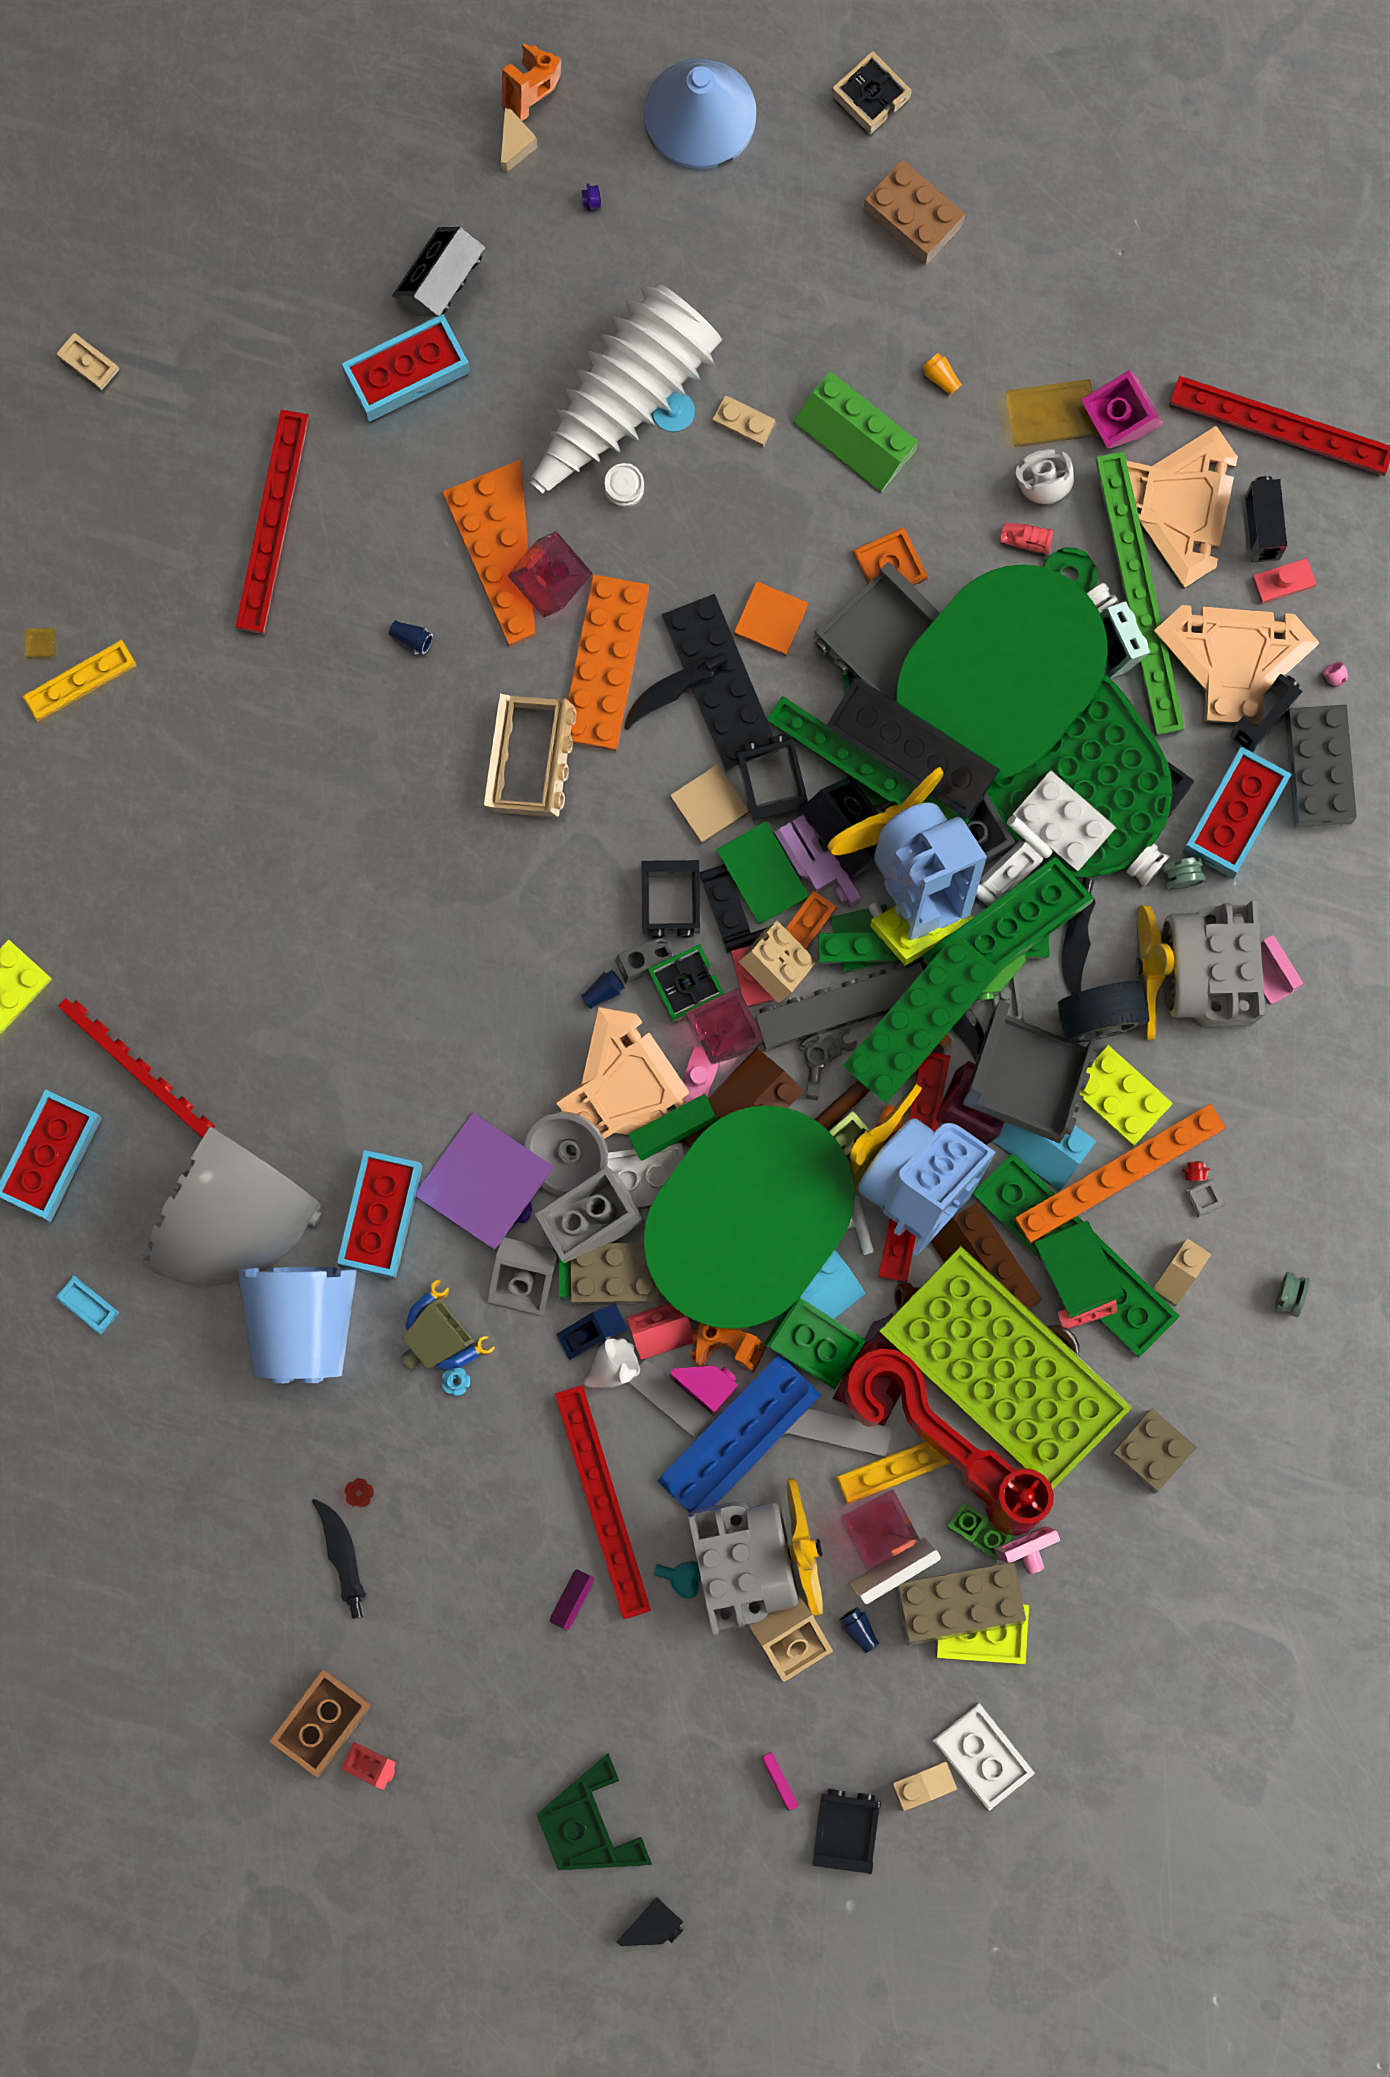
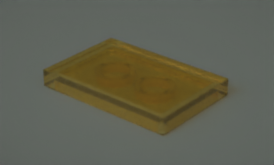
(1050, 413)

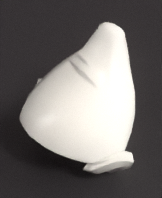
(613, 1364)

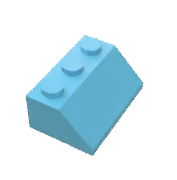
(1044, 1157)
(833, 1288)

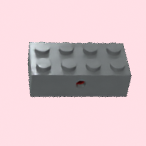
(1320, 766)

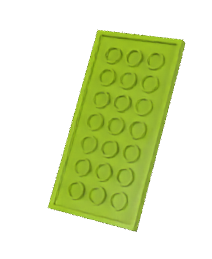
(1005, 1368)

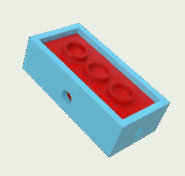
(406, 368)
(1237, 812)
(48, 1155)
(379, 1214)

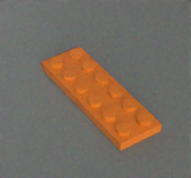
(606, 660)

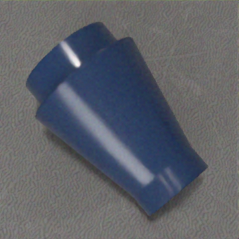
(411, 636)
(603, 989)
(858, 1628)

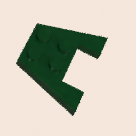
(577, 1828)

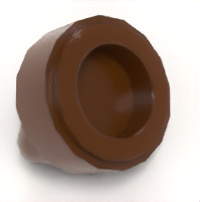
(902, 1293)

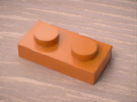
(810, 919)

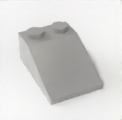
(590, 1216)

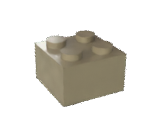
(1153, 1450)

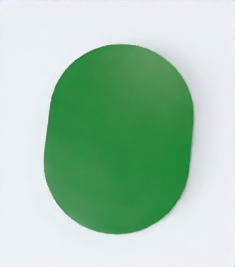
(1008, 665)
(1111, 765)
(749, 1217)

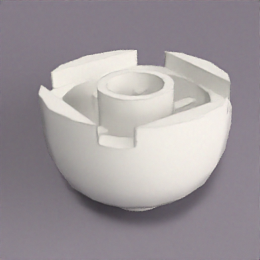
(1045, 476)

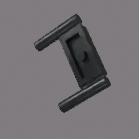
(727, 908)

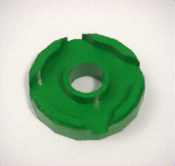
(1076, 560)

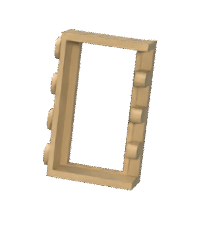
(557, 769)

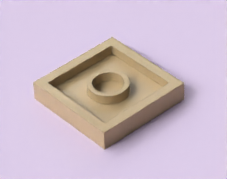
(709, 804)

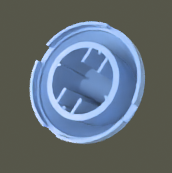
(700, 113)

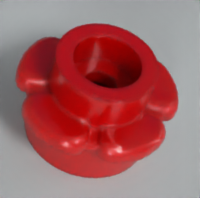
(1196, 1171)

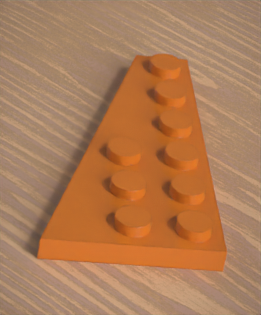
(494, 530)

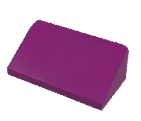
(572, 1600)

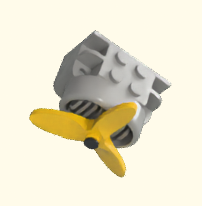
(1206, 965)
(749, 1561)

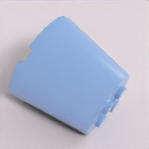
(297, 1321)

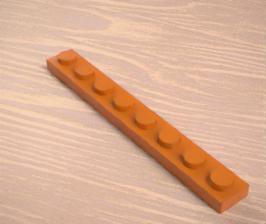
(1119, 1173)

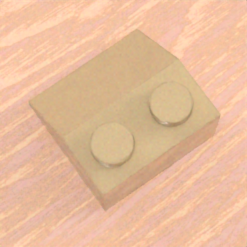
(791, 1640)

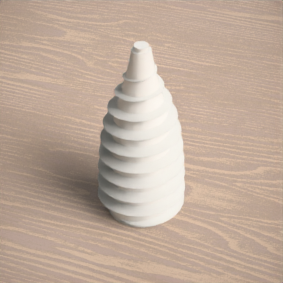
(628, 381)

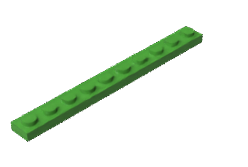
(1139, 590)

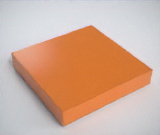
(894, 549)
(771, 618)

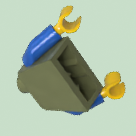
(437, 1335)

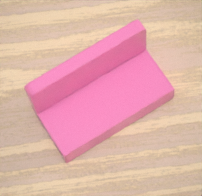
(1278, 972)

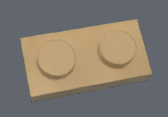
(87, 361)
(744, 421)

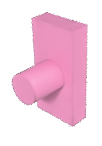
(699, 1075)
(1027, 1548)

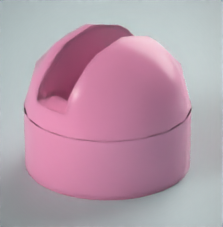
(1336, 674)

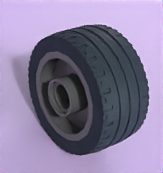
(1103, 1011)

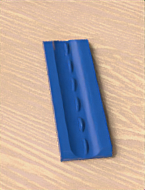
(739, 1436)

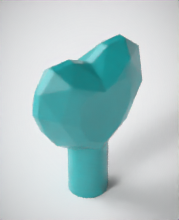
(682, 1578)

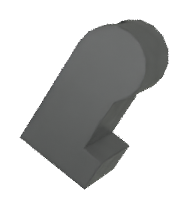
(640, 958)

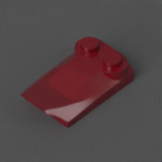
(883, 1388)

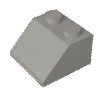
(522, 1276)

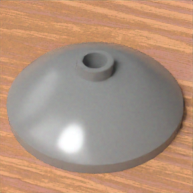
(551, 1141)

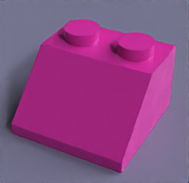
(1122, 410)
(706, 1385)

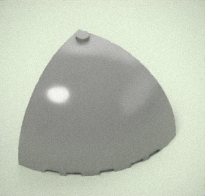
(227, 1216)

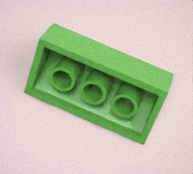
(856, 432)

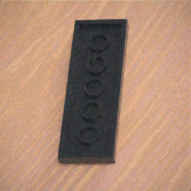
(728, 697)
(912, 746)

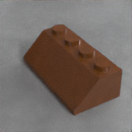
(753, 1083)
(983, 1242)

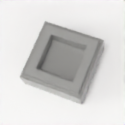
(1205, 1197)

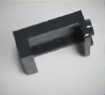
(1251, 736)
(846, 1832)

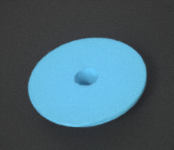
(680, 416)

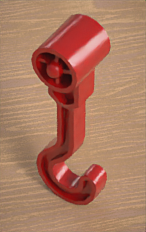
(1013, 1497)

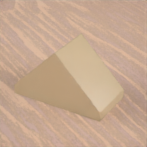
(516, 142)

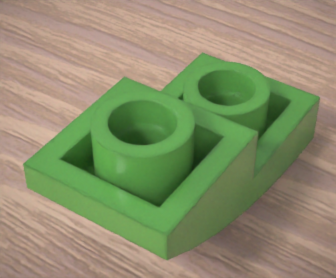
(978, 1530)

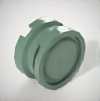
(1184, 873)
(1288, 1294)

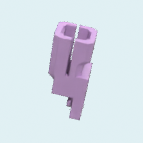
(812, 863)

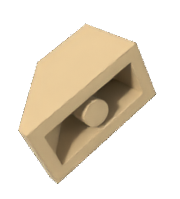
(1181, 1271)
(924, 1786)

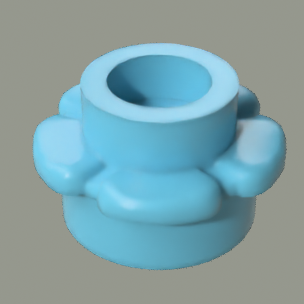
(456, 1389)

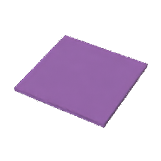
(484, 1181)

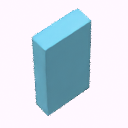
(87, 1305)

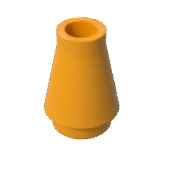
(941, 373)

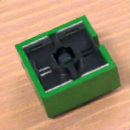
(685, 982)

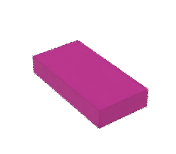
(779, 1781)

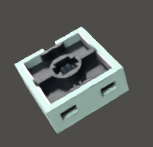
(1124, 640)

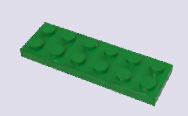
(1023, 915)
(921, 1018)

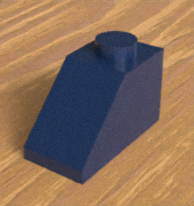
(592, 1331)

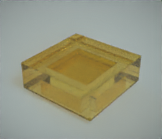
(40, 643)

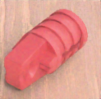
(1027, 537)

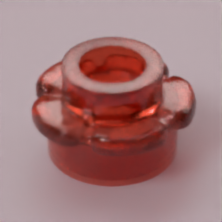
(351, 1489)

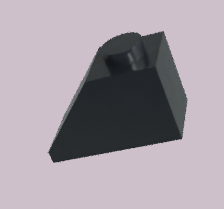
(653, 1926)

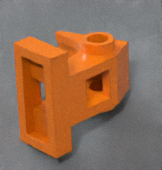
(529, 85)
(746, 1346)

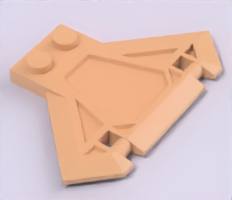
(1186, 503)
(1235, 656)
(622, 1082)

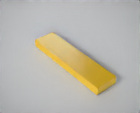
(79, 680)
(890, 1471)

